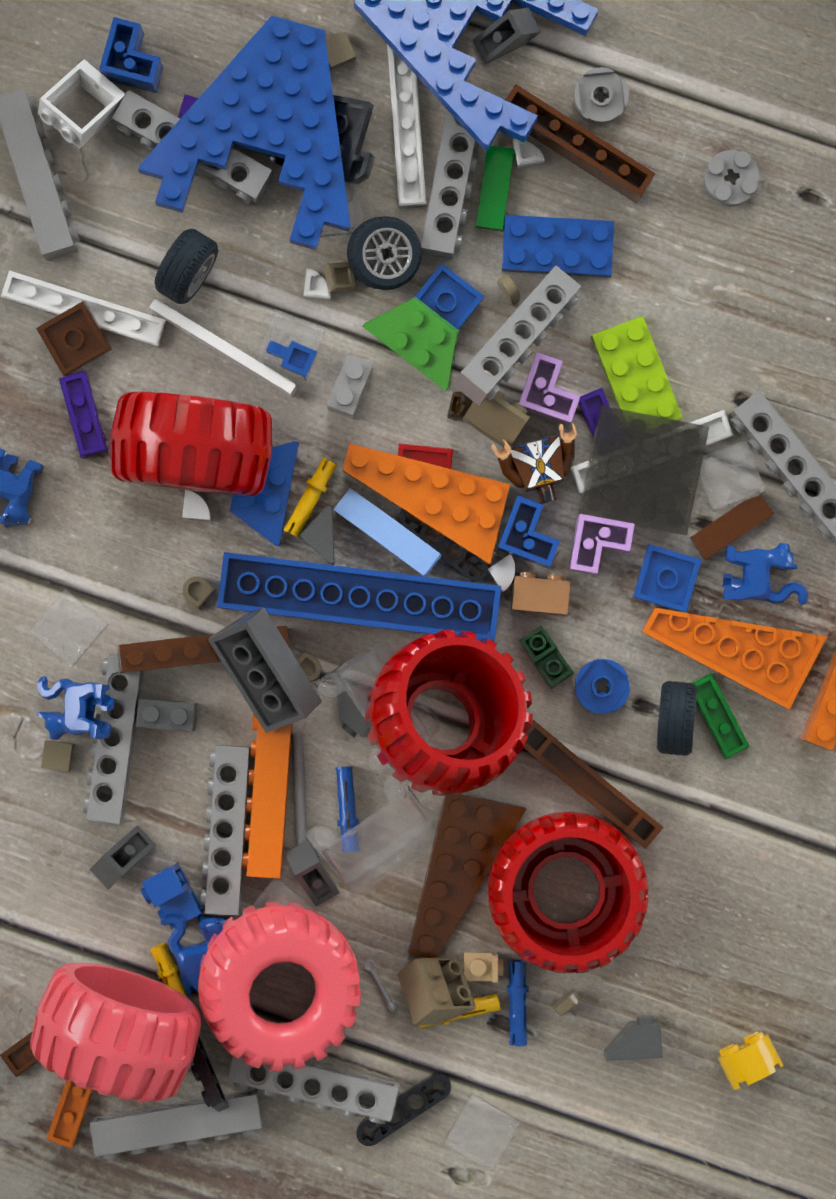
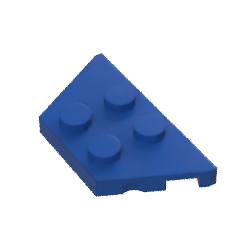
(268, 509)

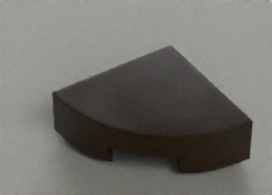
(458, 406)

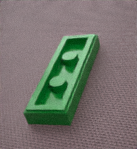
(494, 188)
(719, 717)

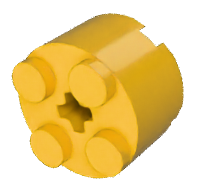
(750, 1060)

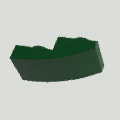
(546, 657)

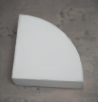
(527, 153)
(315, 286)
(195, 507)
(503, 572)

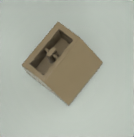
(497, 419)
(435, 990)

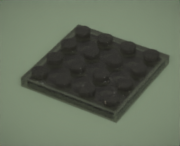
(643, 470)

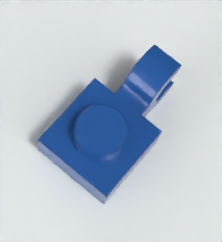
(295, 357)

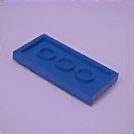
(573, 245)

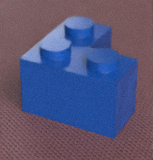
(123, 60)
(521, 539)
(172, 893)

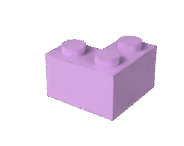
(542, 397)
(592, 536)

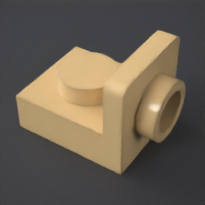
(482, 966)

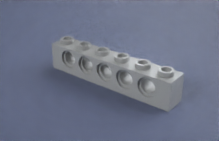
(135, 108)
(434, 241)
(474, 380)
(793, 450)
(114, 809)
(214, 901)
(383, 1090)

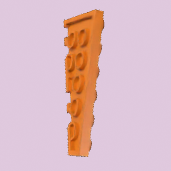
(446, 500)
(753, 655)

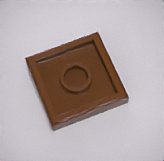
(74, 338)

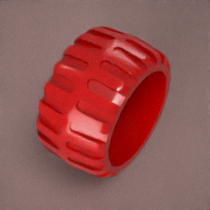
(191, 443)
(477, 678)
(602, 931)

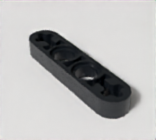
(441, 546)
(405, 1111)

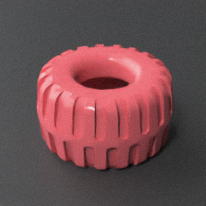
(268, 938)
(115, 1032)

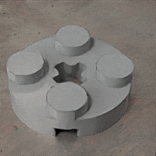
(587, 87)
(737, 163)

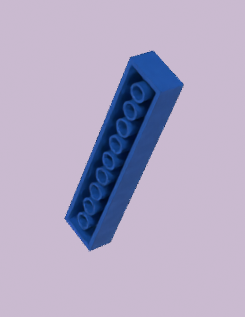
(357, 596)

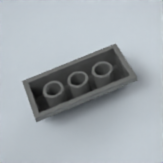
(265, 670)

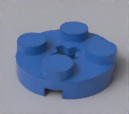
(617, 683)

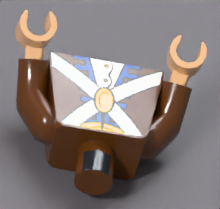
(539, 463)

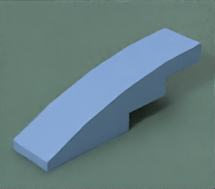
(387, 532)

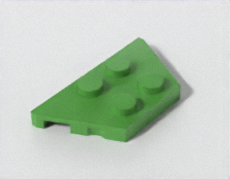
(419, 338)

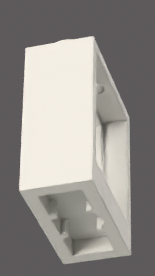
(93, 83)

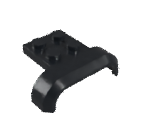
(352, 124)

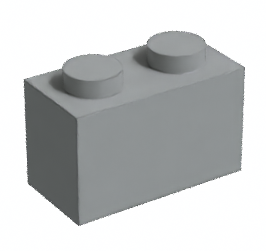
(350, 386)

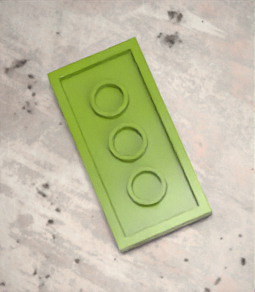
(635, 370)

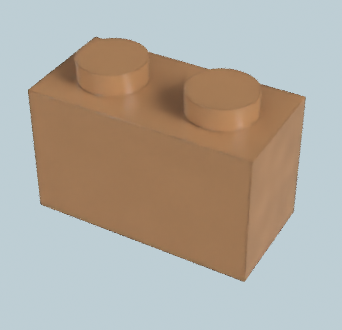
(539, 594)

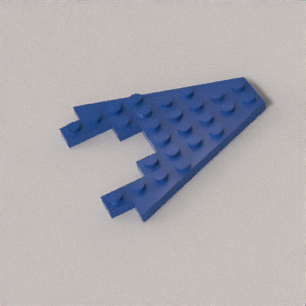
(272, 102)

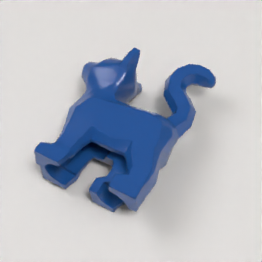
(16, 489)
(756, 575)
(78, 708)
(190, 956)

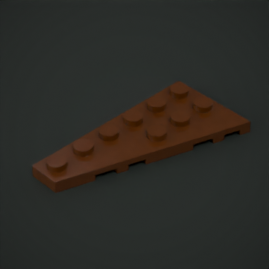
(461, 856)

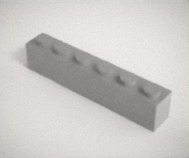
(35, 175)
(175, 1123)

